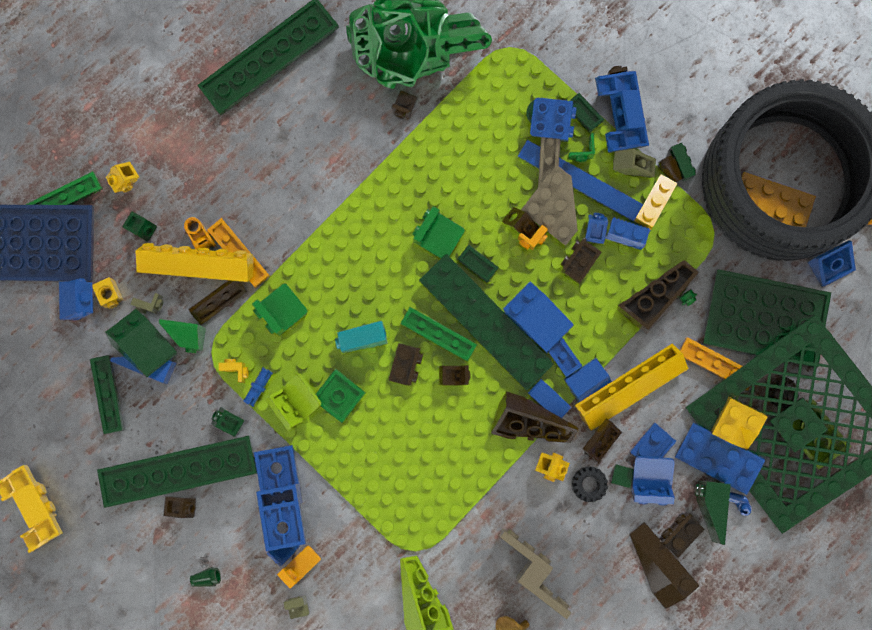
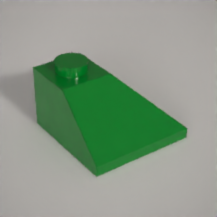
(186, 335)

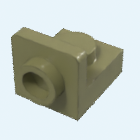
(297, 606)

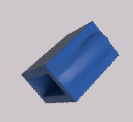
(75, 299)

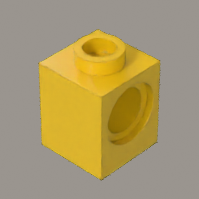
(102, 287)

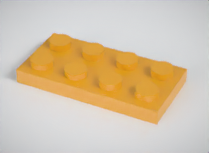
(779, 201)

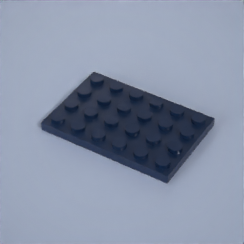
(46, 242)

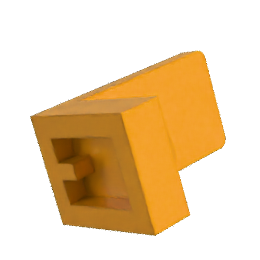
(299, 566)

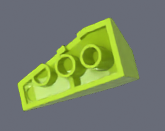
(420, 600)

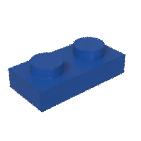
(564, 358)

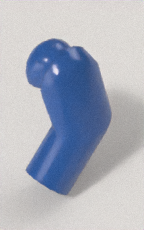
(742, 503)

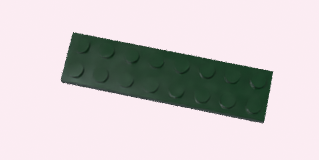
(268, 56)
(486, 322)
(177, 471)

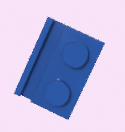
(653, 443)

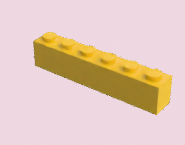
(194, 262)
(632, 386)

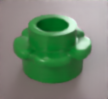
(688, 297)

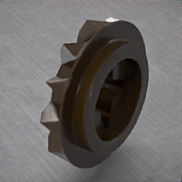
(774, 391)

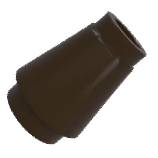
(670, 168)

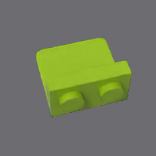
(293, 402)

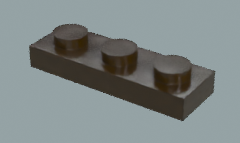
(217, 301)

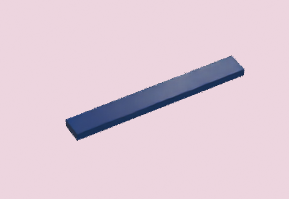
(588, 184)

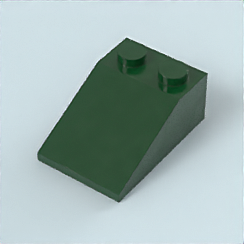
(140, 343)
(714, 506)

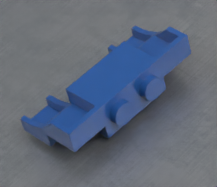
(627, 111)

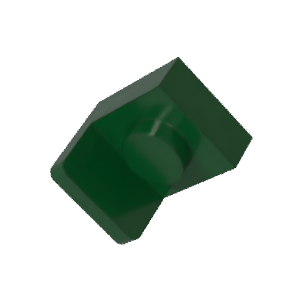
(139, 226)
(226, 421)

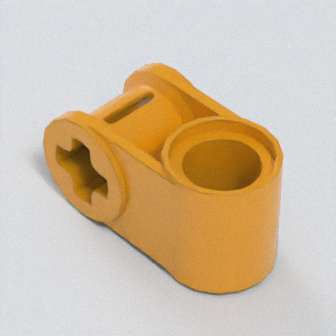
(201, 237)

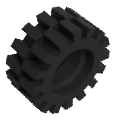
(601, 480)

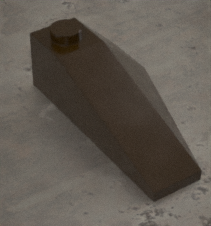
(524, 418)
(665, 574)

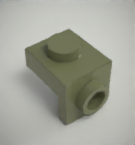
(153, 307)

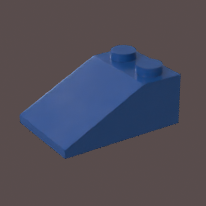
(538, 317)

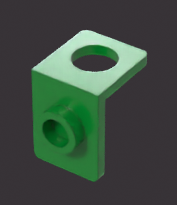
(583, 156)

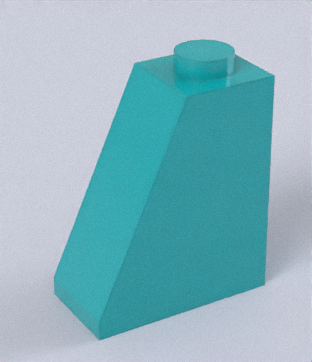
(362, 337)

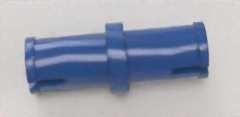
(258, 386)

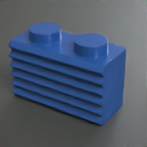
(627, 233)

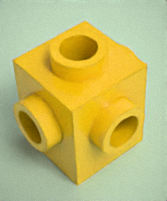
(122, 177)
(552, 466)

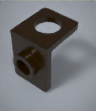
(522, 223)

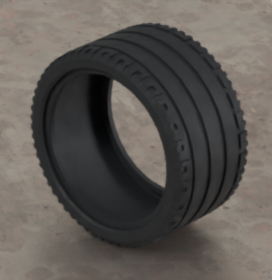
(834, 116)

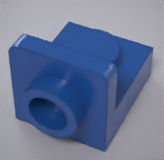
(596, 228)

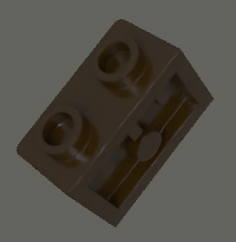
(405, 365)
(602, 440)
(681, 534)

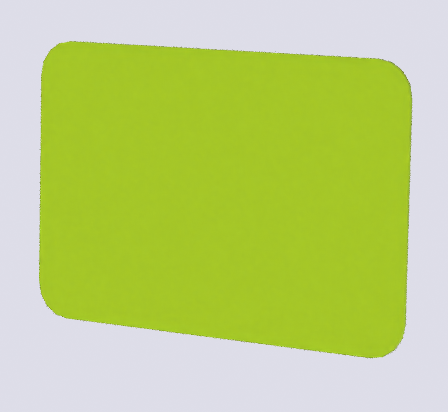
(427, 450)

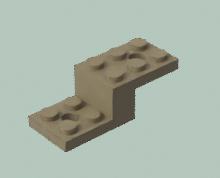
(535, 573)

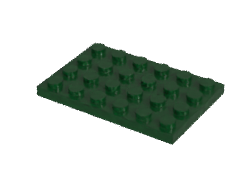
(756, 312)

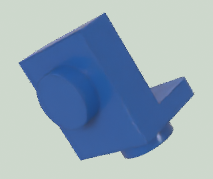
(280, 556)

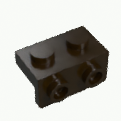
(580, 261)

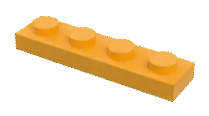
(228, 240)
(708, 359)

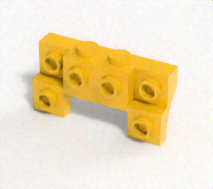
(33, 505)

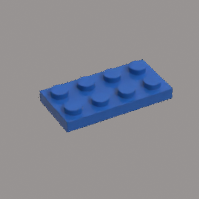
(720, 458)

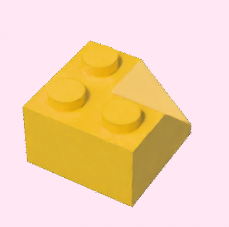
(738, 423)

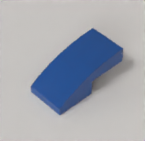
(549, 399)

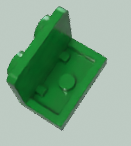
(437, 233)
(280, 309)

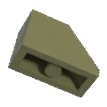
(634, 163)

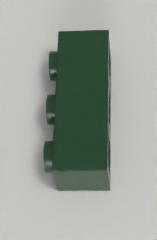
(683, 160)

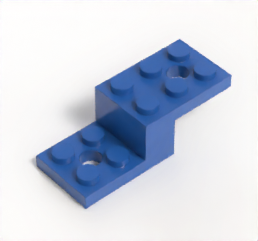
(279, 498)

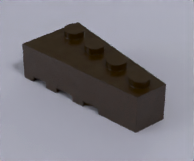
(653, 301)

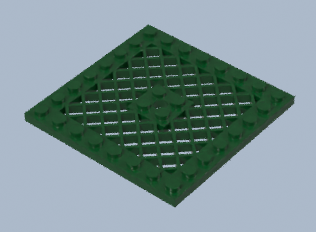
(832, 486)

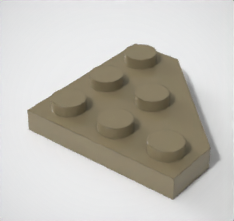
(554, 205)

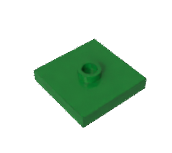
(339, 395)

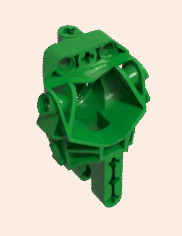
(421, 51)

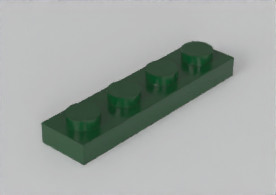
(107, 394)

